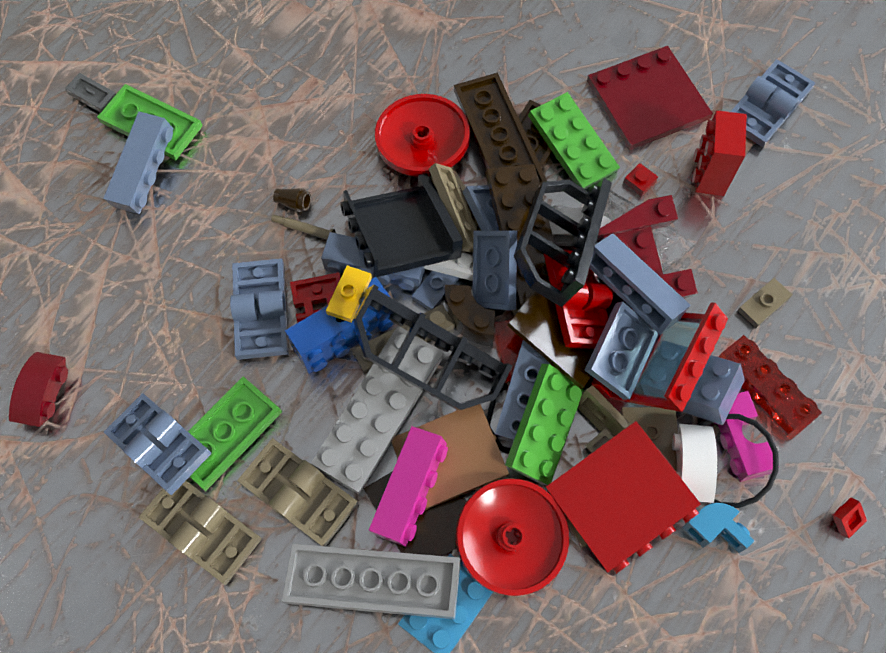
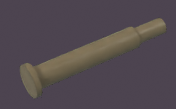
(302, 227)

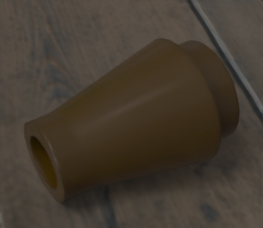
(296, 199)

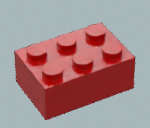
(720, 153)

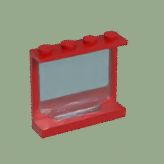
(675, 361)

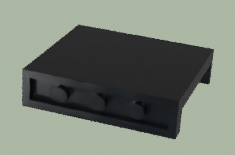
(402, 229)

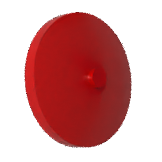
(422, 132)
(512, 537)

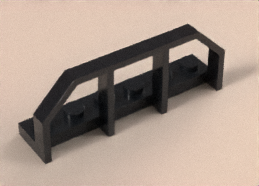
(584, 242)
(444, 341)

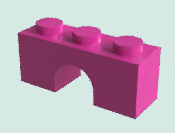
(747, 458)

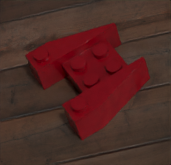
(636, 233)

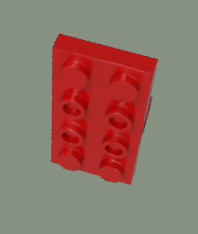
(585, 313)

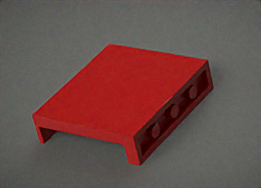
(624, 497)

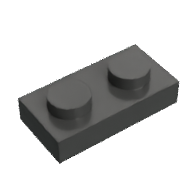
(90, 92)

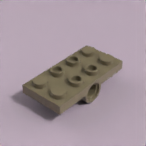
(298, 492)
(201, 530)

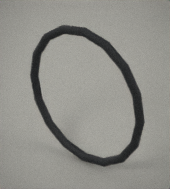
(758, 496)

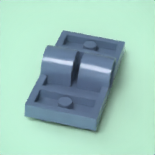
(772, 100)
(259, 309)
(157, 443)

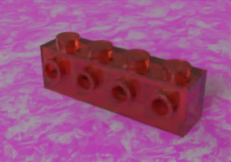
(772, 389)

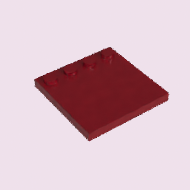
(649, 97)

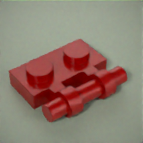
(312, 292)

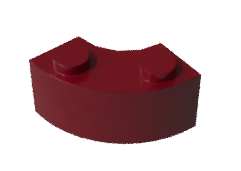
(37, 389)

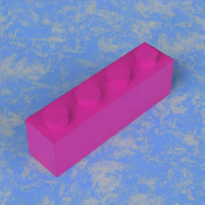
(408, 486)

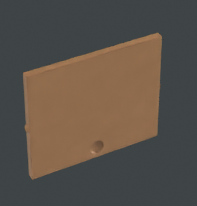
(471, 454)

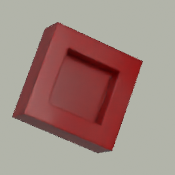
(640, 179)
(849, 517)

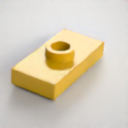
(348, 294)

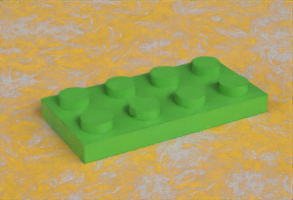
(124, 107)
(573, 141)
(544, 425)
(231, 429)

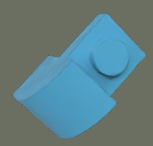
(716, 520)

